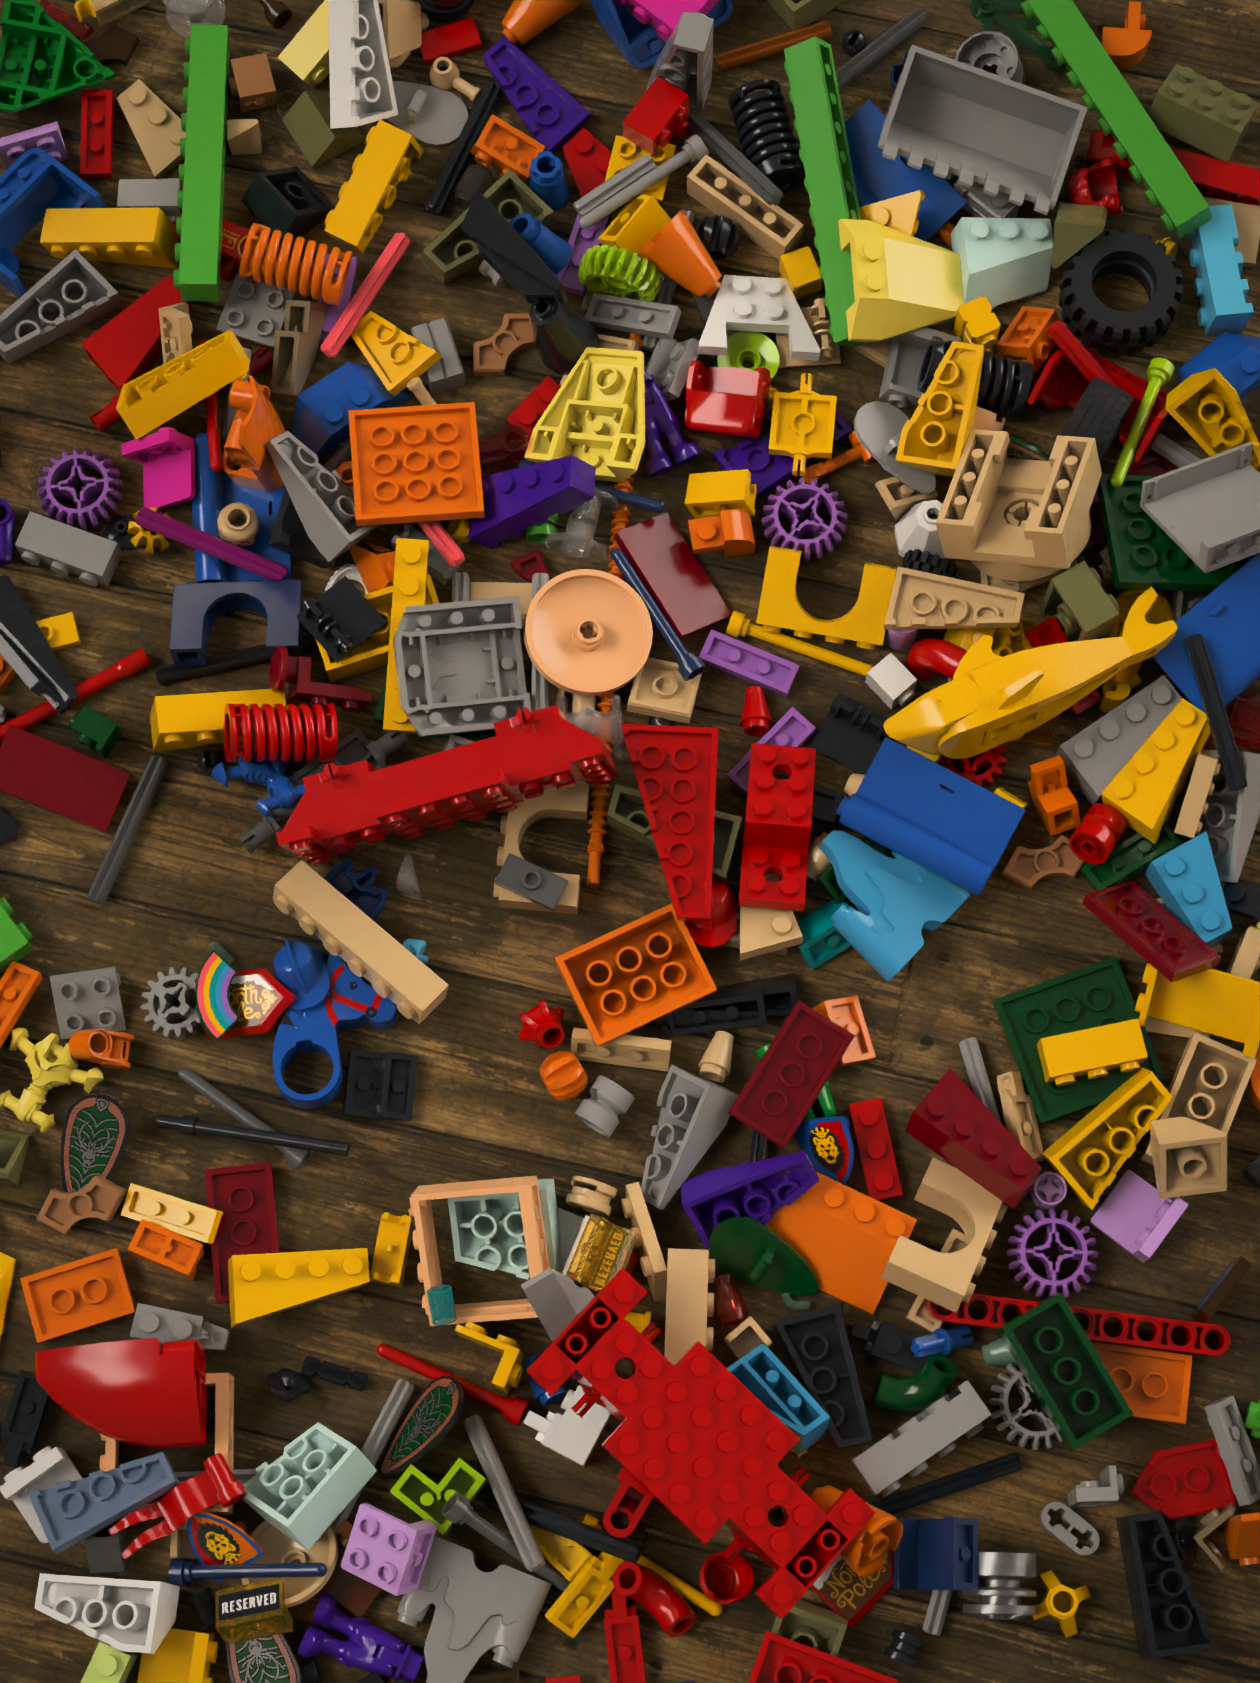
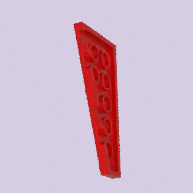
(678, 791)

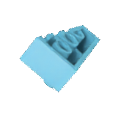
(1219, 273)

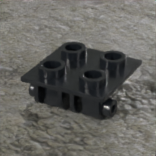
(340, 619)
(850, 734)

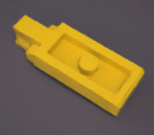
(584, 1594)

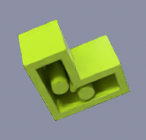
(429, 1498)

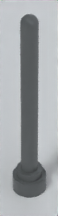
(295, 1157)
(459, 1510)

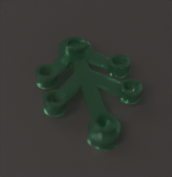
(1014, 28)

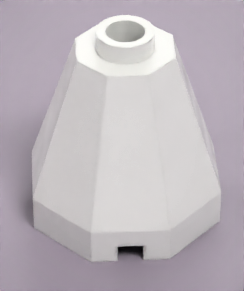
(919, 530)

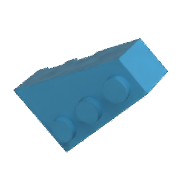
(1192, 889)
(782, 1395)

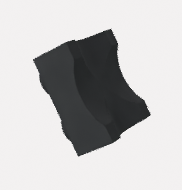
(291, 537)

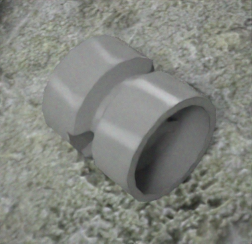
(604, 1106)

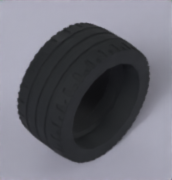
(1099, 414)

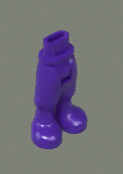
(661, 419)
(368, 1645)

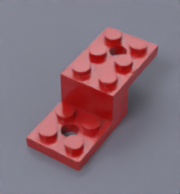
(777, 827)

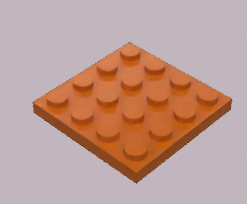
(415, 464)

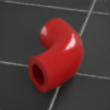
(934, 656)
(655, 1596)

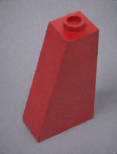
(132, 339)

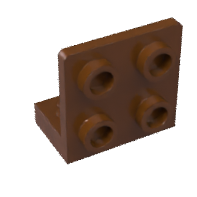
(346, 1587)

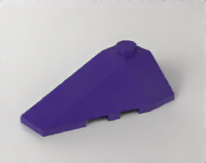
(746, 1191)

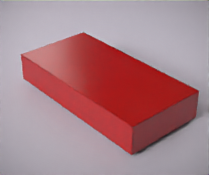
(450, 41)

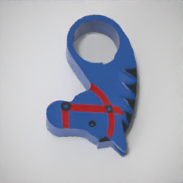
(346, 1006)

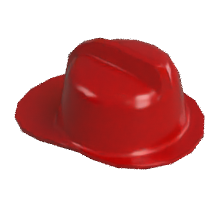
(722, 918)

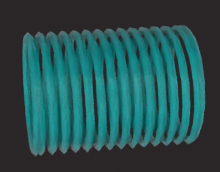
(441, 1307)

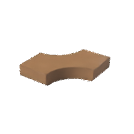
(494, 353)
(1032, 865)
(96, 1200)

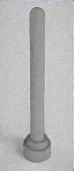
(692, 150)

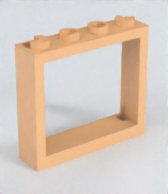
(425, 1241)
(223, 1433)

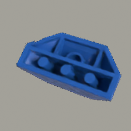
(1234, 357)
(323, 408)

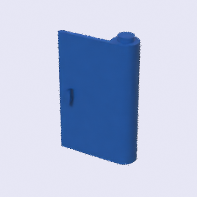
(883, 178)
(215, 492)
(1229, 636)
(946, 829)

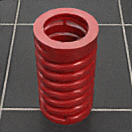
(288, 742)

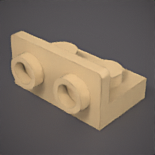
(175, 330)

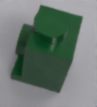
(95, 730)

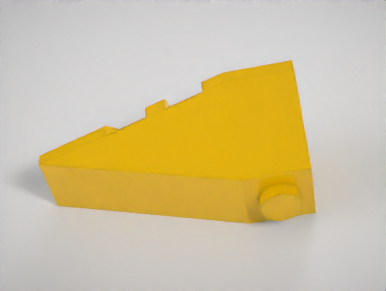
(945, 413)
(1212, 414)

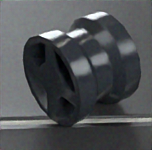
(904, 1648)

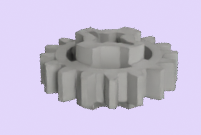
(168, 1012)

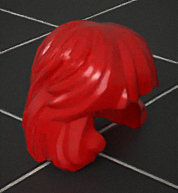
(1096, 186)

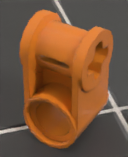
(106, 1048)

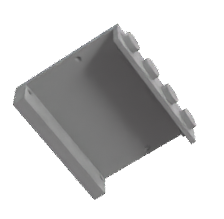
(1209, 507)

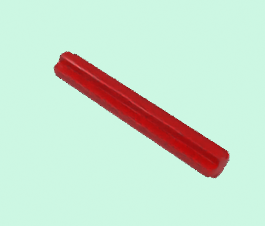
(1080, 356)

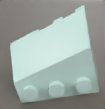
(1003, 257)
(491, 1233)
(308, 1484)

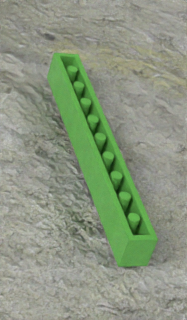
(1120, 114)
(204, 163)
(827, 170)

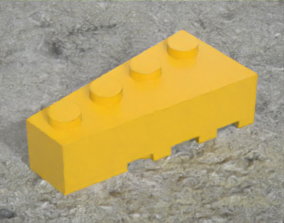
(112, 235)
(181, 383)
(1107, 1136)

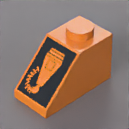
(375, 563)

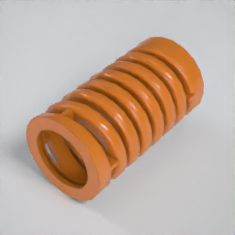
(289, 273)

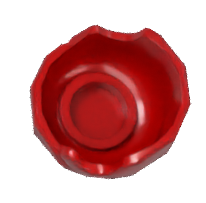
(724, 1581)

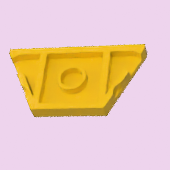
(896, 213)

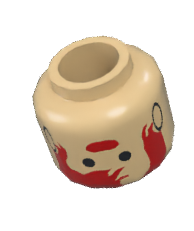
(238, 524)

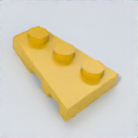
(392, 352)

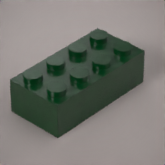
(1064, 1371)

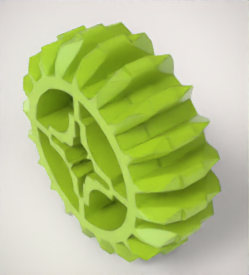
(619, 273)

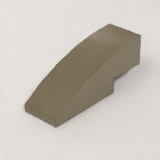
(296, 345)

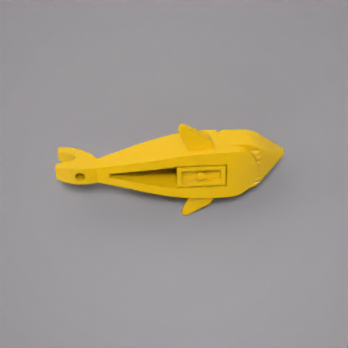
(1007, 696)

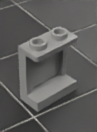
(904, 366)

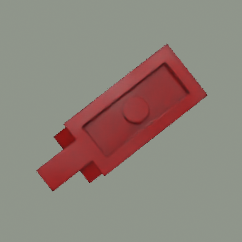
(623, 1642)

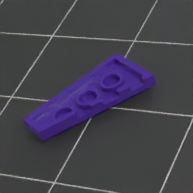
(539, 101)
(766, 469)

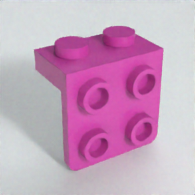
(167, 466)

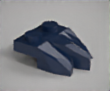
(358, 888)

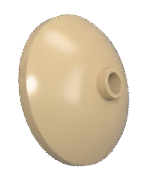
(283, 1549)

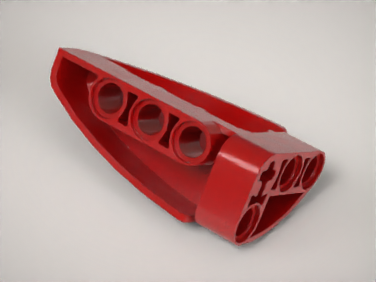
(131, 1389)

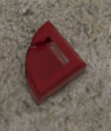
(529, 565)

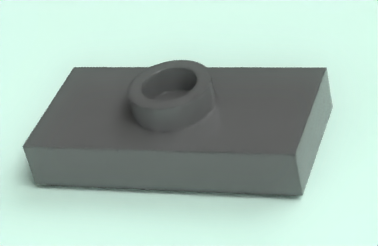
(531, 882)

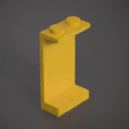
(1205, 1002)

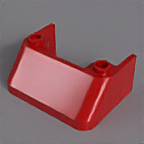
(1064, 385)

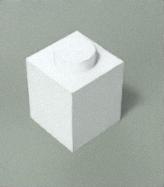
(891, 681)

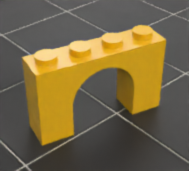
(782, 609)

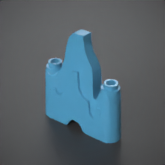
(893, 902)

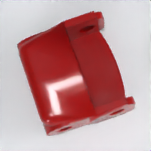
(726, 400)

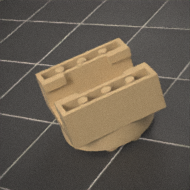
(1019, 513)

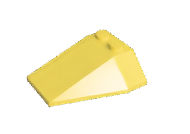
(897, 281)
(596, 415)

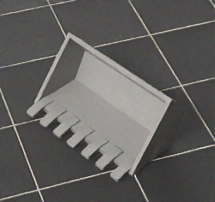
(981, 129)

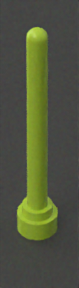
(1158, 373)

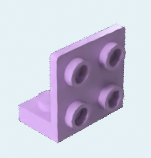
(44, 137)
(1137, 1216)
(388, 1550)

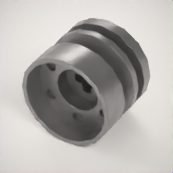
(994, 54)
(1001, 1586)

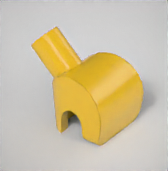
(1116, 693)

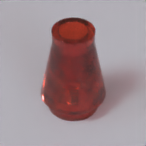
(730, 1304)

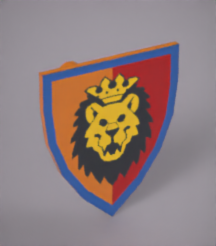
(221, 1541)

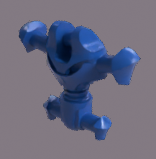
(267, 774)

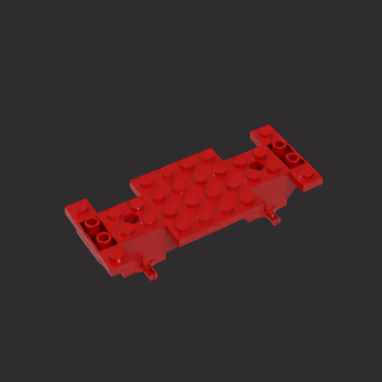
(436, 790)
(700, 1443)

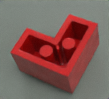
(658, 117)

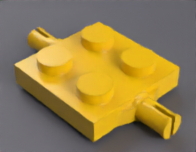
(802, 424)

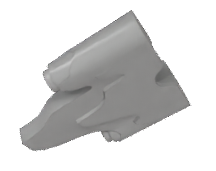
(471, 1611)

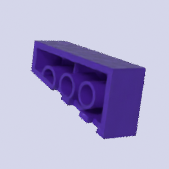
(529, 497)

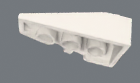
(116, 1611)

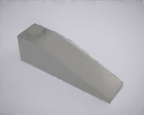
(318, 496)
(1232, 817)
(688, 1124)

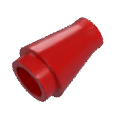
(755, 712)

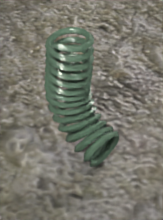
(221, 950)
(797, 1304)

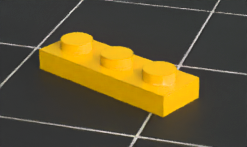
(172, 1213)

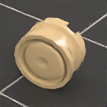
(591, 1195)

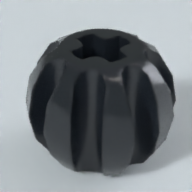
(718, 236)

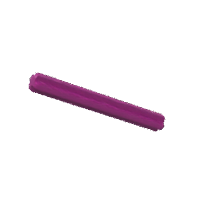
(211, 545)

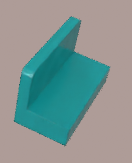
(820, 937)

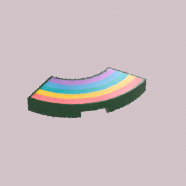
(213, 998)

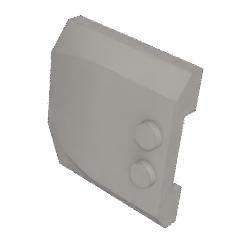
(460, 665)

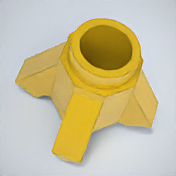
(1060, 1602)

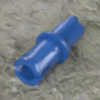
(941, 1342)

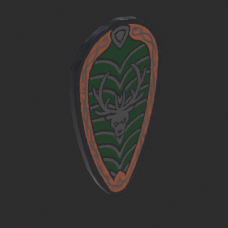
(92, 1140)
(424, 1425)

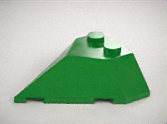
(41, 58)

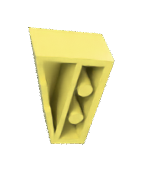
(309, 50)

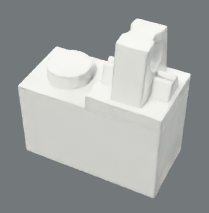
(569, 1433)

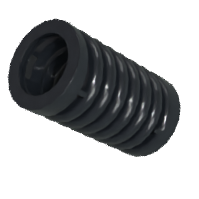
(767, 132)
(990, 392)

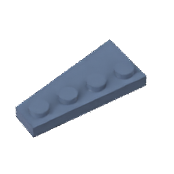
(92, 1503)

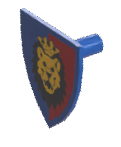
(828, 1146)

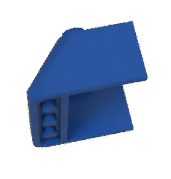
(640, 41)
(26, 191)

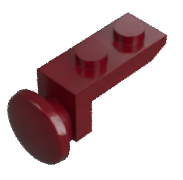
(298, 674)

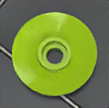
(750, 347)

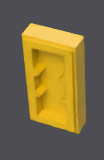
(60, 631)
(561, 1552)

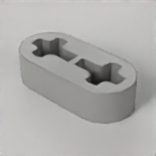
(1075, 1522)

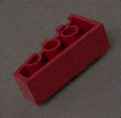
(973, 1140)

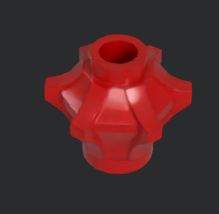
(542, 1025)

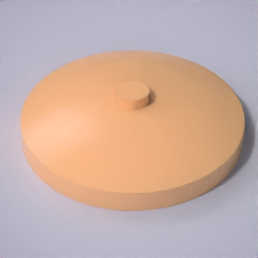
(588, 632)

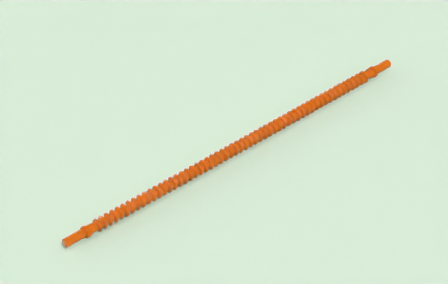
(596, 848)

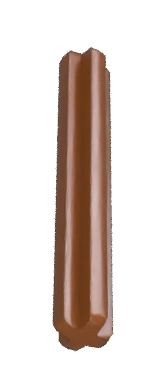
(771, 46)

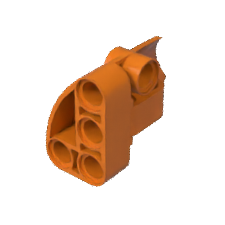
(250, 431)

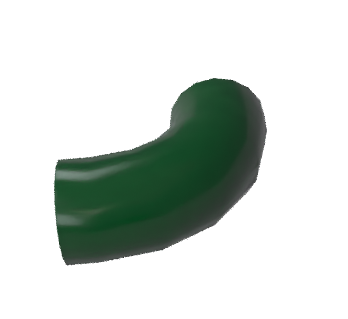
(915, 1390)

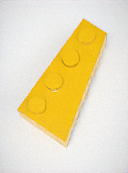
(372, 185)
(199, 718)
(1159, 771)
(287, 1280)

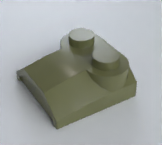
(812, 1627)

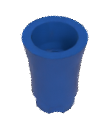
(548, 180)
(546, 244)

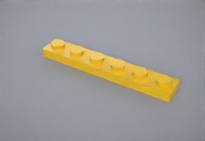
(408, 590)

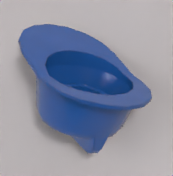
(303, 973)

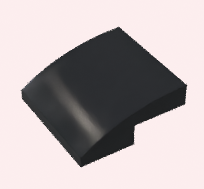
(380, 1085)

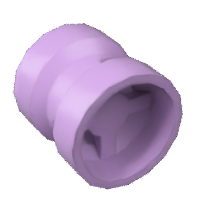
(1051, 1185)

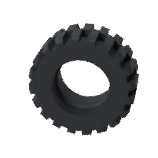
(1129, 256)

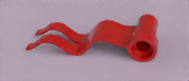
(183, 1502)

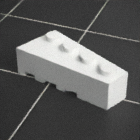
(358, 65)

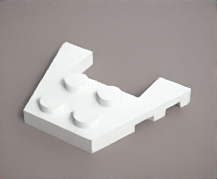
(757, 306)

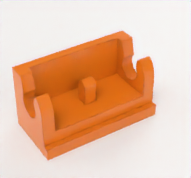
(166, 1249)

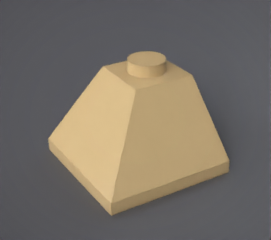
(1188, 1157)

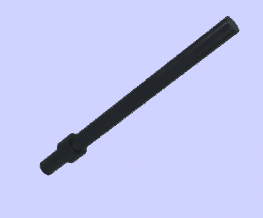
(192, 1125)

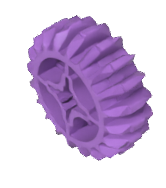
(54, 488)
(816, 497)
(1052, 1238)

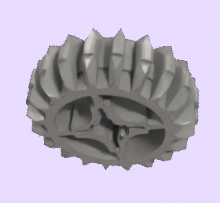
(1011, 1419)

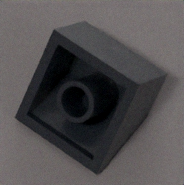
(286, 201)

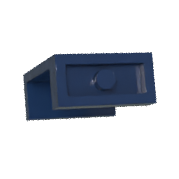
(937, 1554)

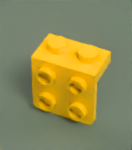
(509, 1369)
(180, 1658)

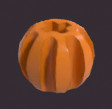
(563, 1075)

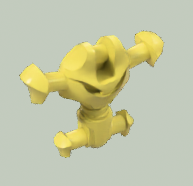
(50, 1067)

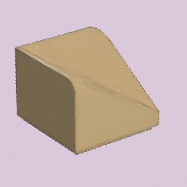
(244, 136)

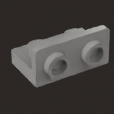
(671, 364)
(1098, 1493)

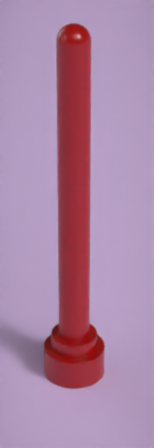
(213, 428)
(511, 1408)

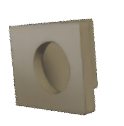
(1211, 1522)

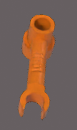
(823, 468)

